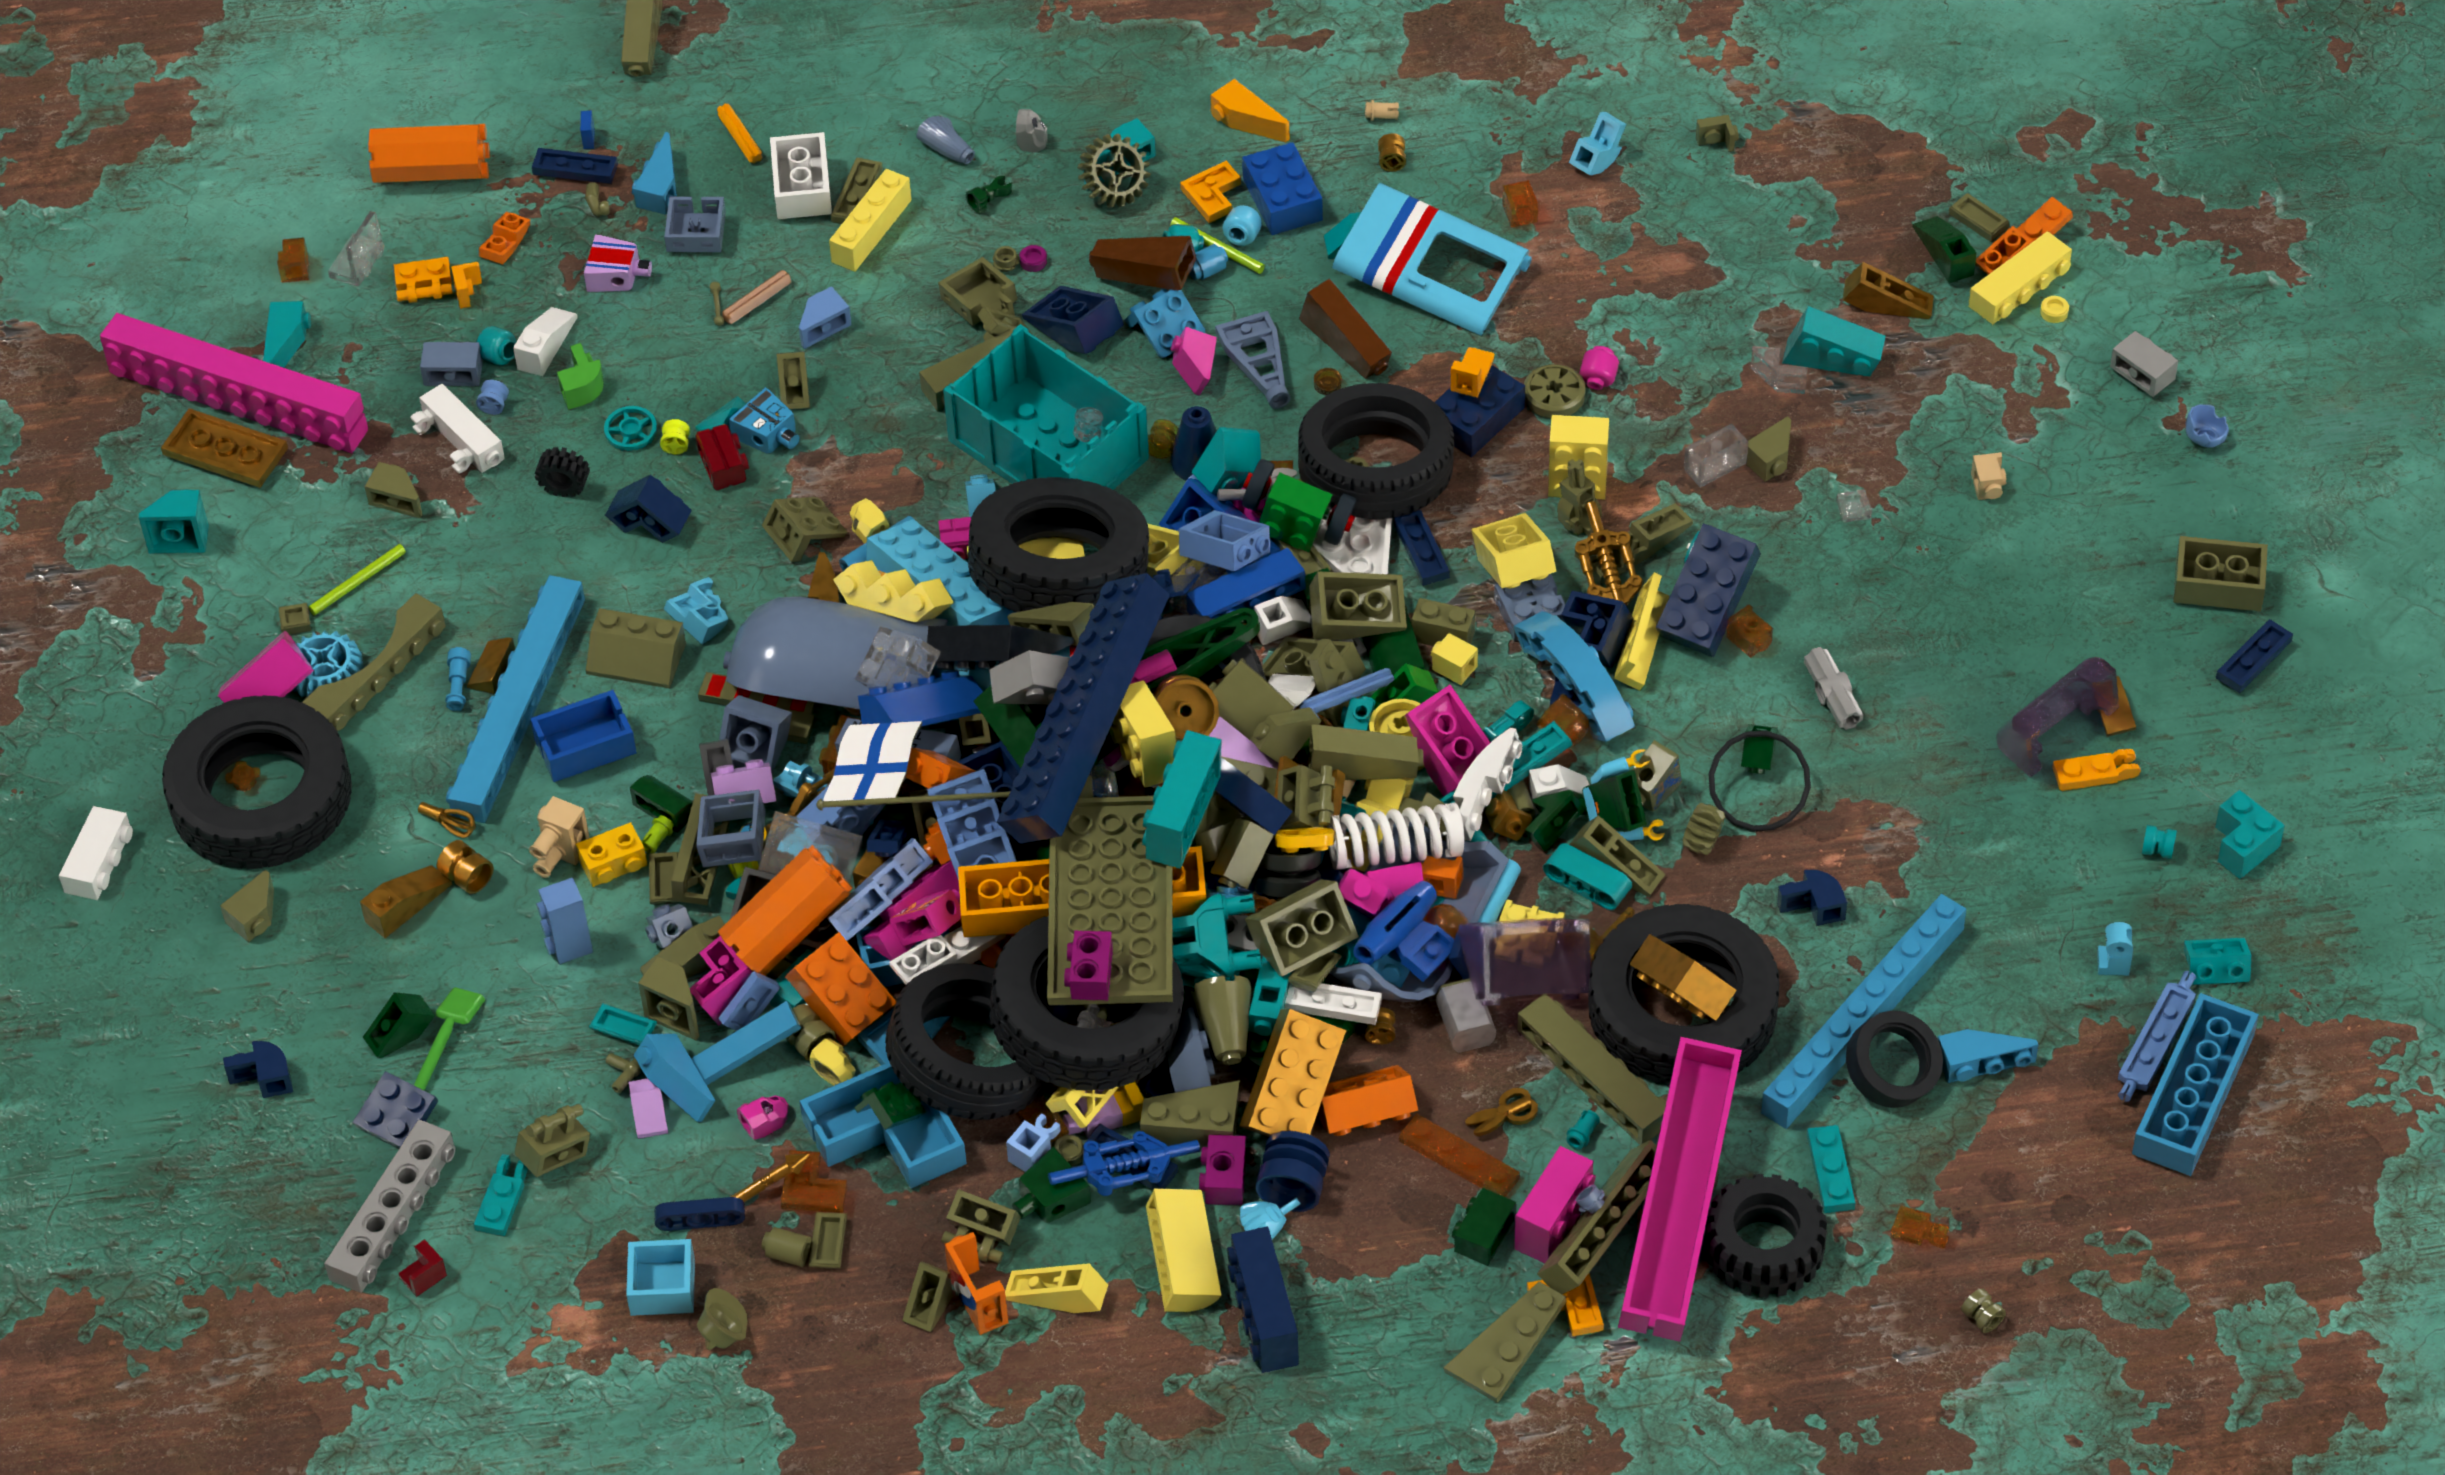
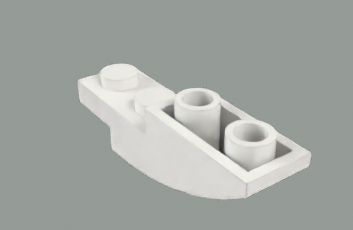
(1486, 775)
(942, 951)

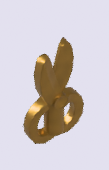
(1495, 1117)

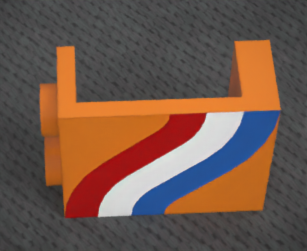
(985, 1305)

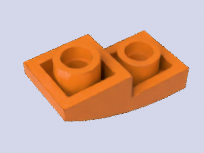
(506, 237)

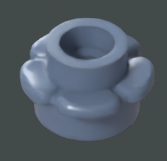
(1590, 1199)

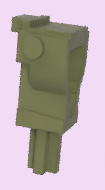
(1575, 493)

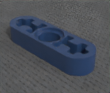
(699, 1213)

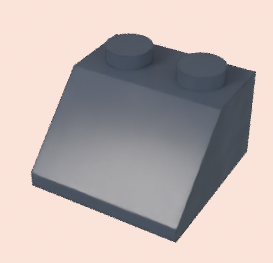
(754, 731)

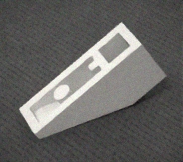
(542, 340)

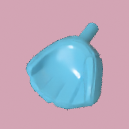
(1264, 1214)

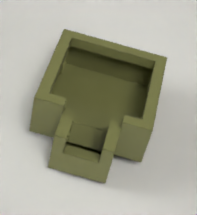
(978, 287)

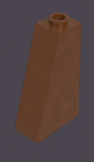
(1145, 260)
(1344, 330)

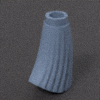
(940, 135)

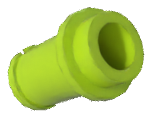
(657, 833)

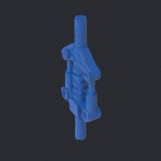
(1149, 1152)

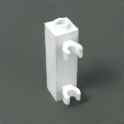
(461, 427)

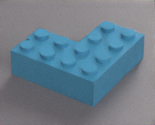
(919, 1147)

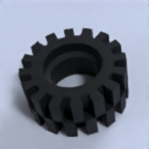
(562, 472)

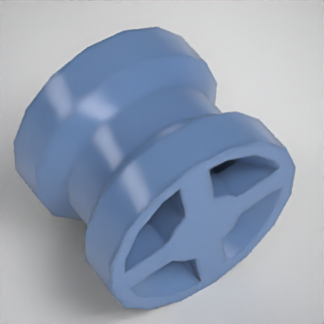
(492, 397)

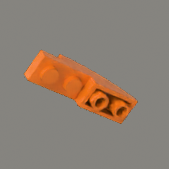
(2048, 217)

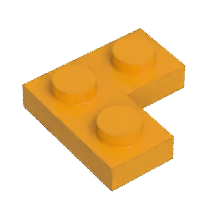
(1207, 187)
(1580, 1308)

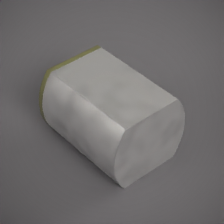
(1464, 1017)

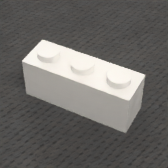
(95, 853)

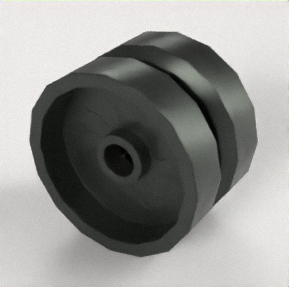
(1286, 872)

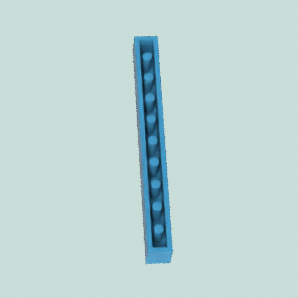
(516, 698)
(1876, 994)

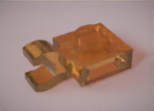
(1916, 1226)

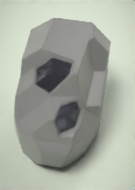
(1030, 131)

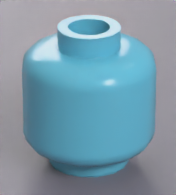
(1242, 225)

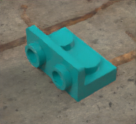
(2218, 960)

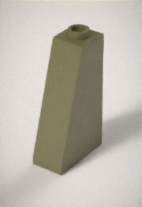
(640, 36)
(1364, 753)

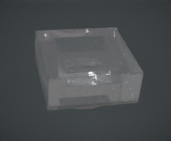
(1854, 506)

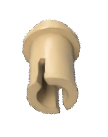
(1381, 110)

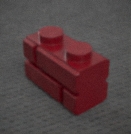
(721, 456)

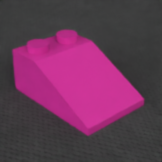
(1447, 737)

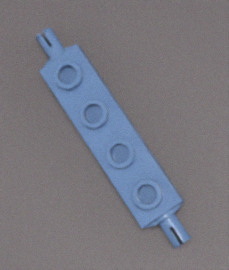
(2157, 1036)

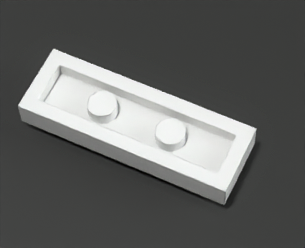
(1336, 1003)

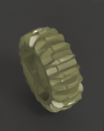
(1118, 149)

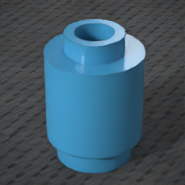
(1209, 262)

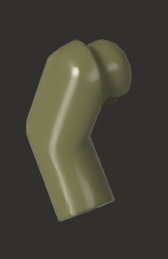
(592, 197)

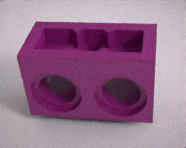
(1093, 966)

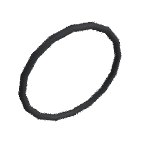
(1792, 815)

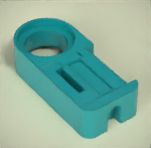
(1515, 717)

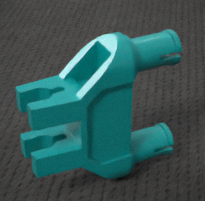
(1211, 936)

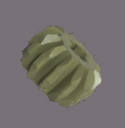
(1703, 828)

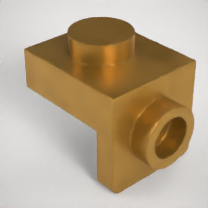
(1506, 818)

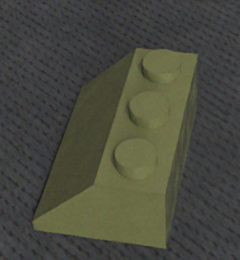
(635, 648)
(1302, 926)

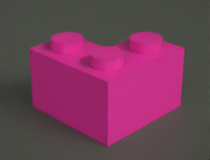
(723, 981)

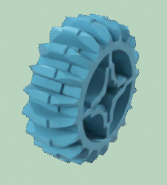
(324, 655)

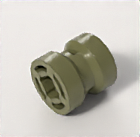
(1983, 1310)

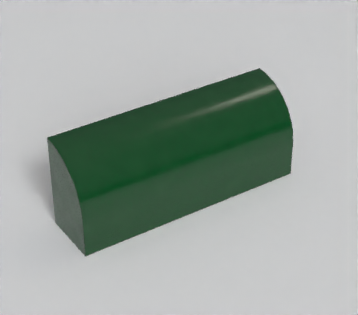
(1393, 649)

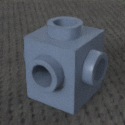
(661, 918)

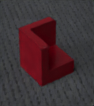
(425, 1271)

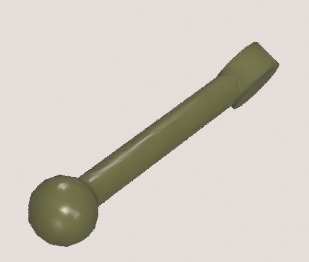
(715, 288)

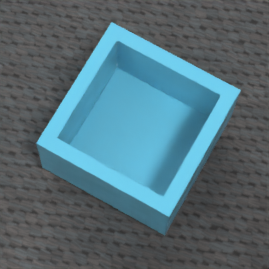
(660, 1277)

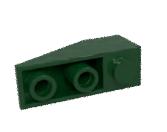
(1947, 247)

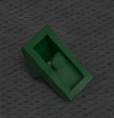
(1555, 816)

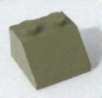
(668, 997)

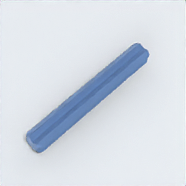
(1349, 690)

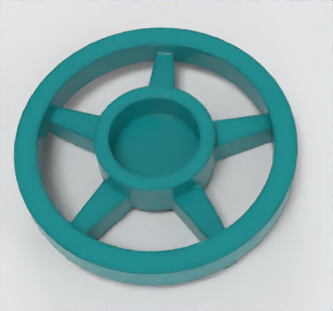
(630, 428)

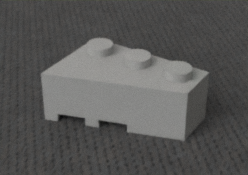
(1028, 678)

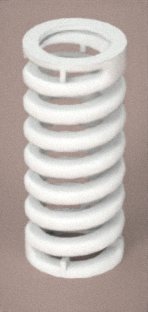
(1449, 812)

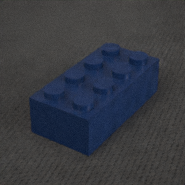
(1708, 590)
(1263, 1300)

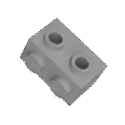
(2144, 363)

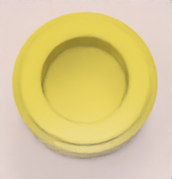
(2054, 309)

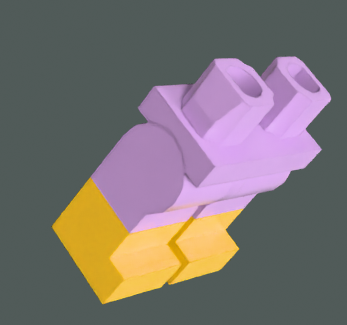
(1120, 1110)

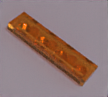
(1458, 1156)

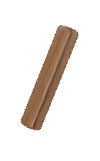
(756, 297)

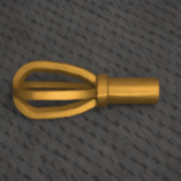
(441, 816)

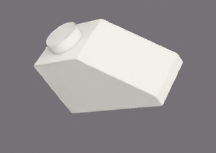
(1555, 779)

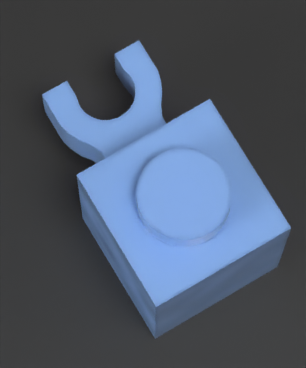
(1030, 1142)

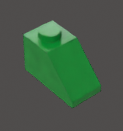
(1409, 684)

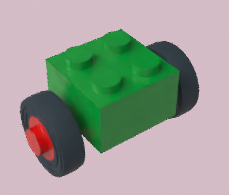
(1296, 508)

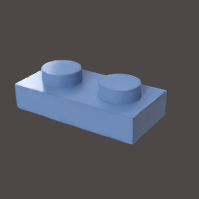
(749, 1001)

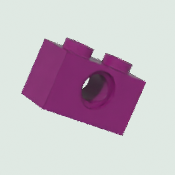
(1228, 1185)

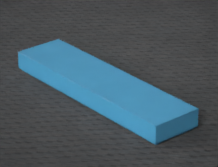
(746, 1043)

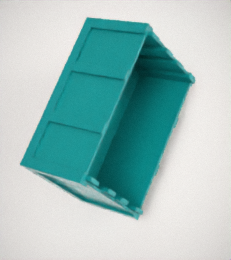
(1020, 416)

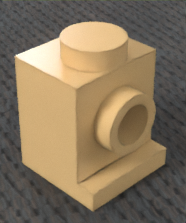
(1988, 475)

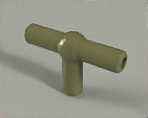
(630, 1070)

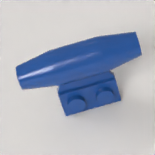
(1402, 928)

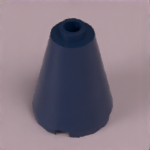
(1191, 440)

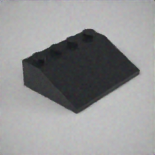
(989, 644)

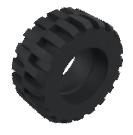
(1765, 1269)

